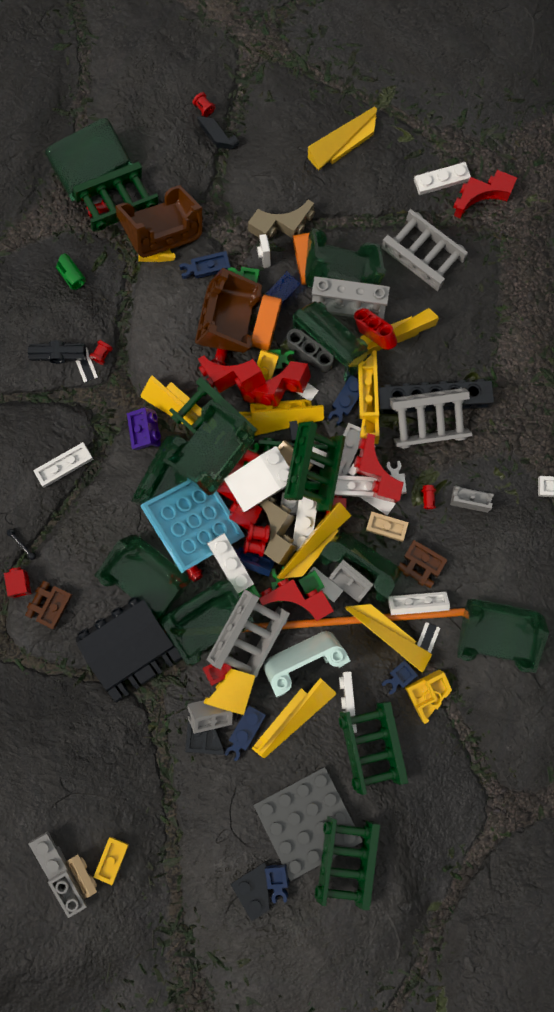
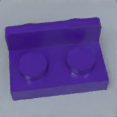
(143, 428)

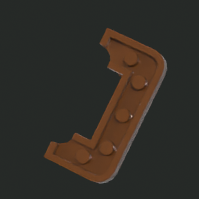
(162, 225)
(228, 312)

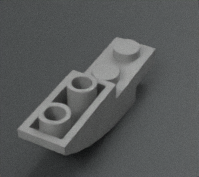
(59, 874)

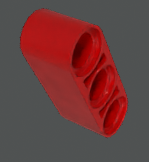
(375, 328)

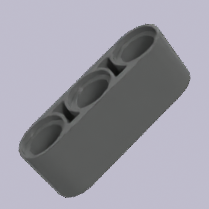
(307, 342)

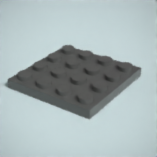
(296, 821)

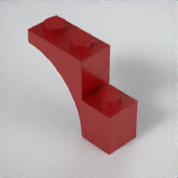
(498, 188)
(222, 377)
(292, 378)
(367, 464)
(237, 514)
(315, 602)

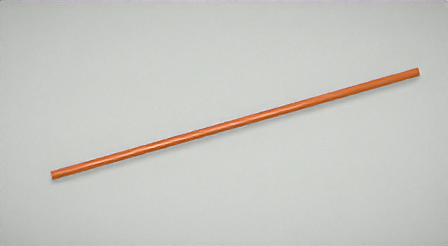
(352, 620)

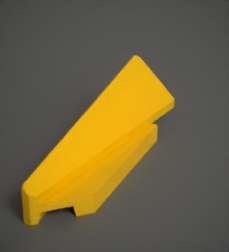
(167, 398)
(315, 543)

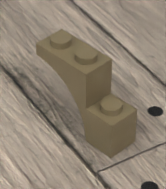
(289, 223)
(280, 545)

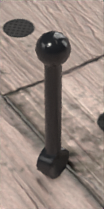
(10, 532)

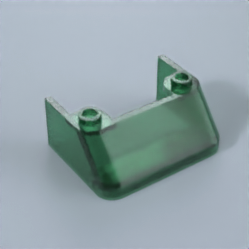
(332, 336)

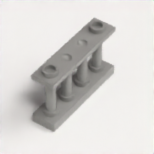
(413, 263)
(347, 297)
(420, 401)
(234, 626)

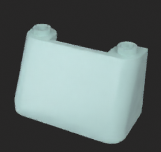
(317, 646)

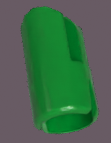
(70, 272)

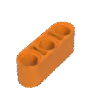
(300, 244)
(266, 322)

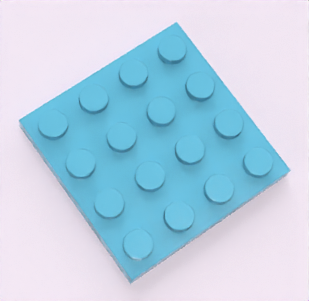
(188, 521)

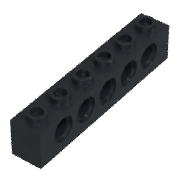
(481, 387)

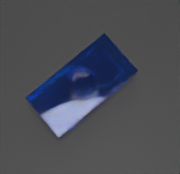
(284, 287)

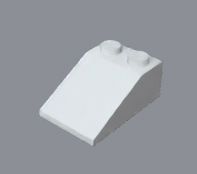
(259, 479)

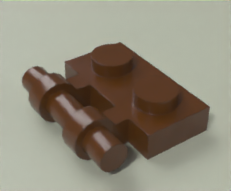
(424, 558)
(52, 609)

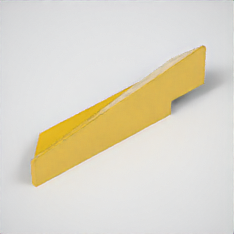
(343, 139)
(407, 328)
(369, 396)
(274, 418)
(391, 634)
(293, 716)

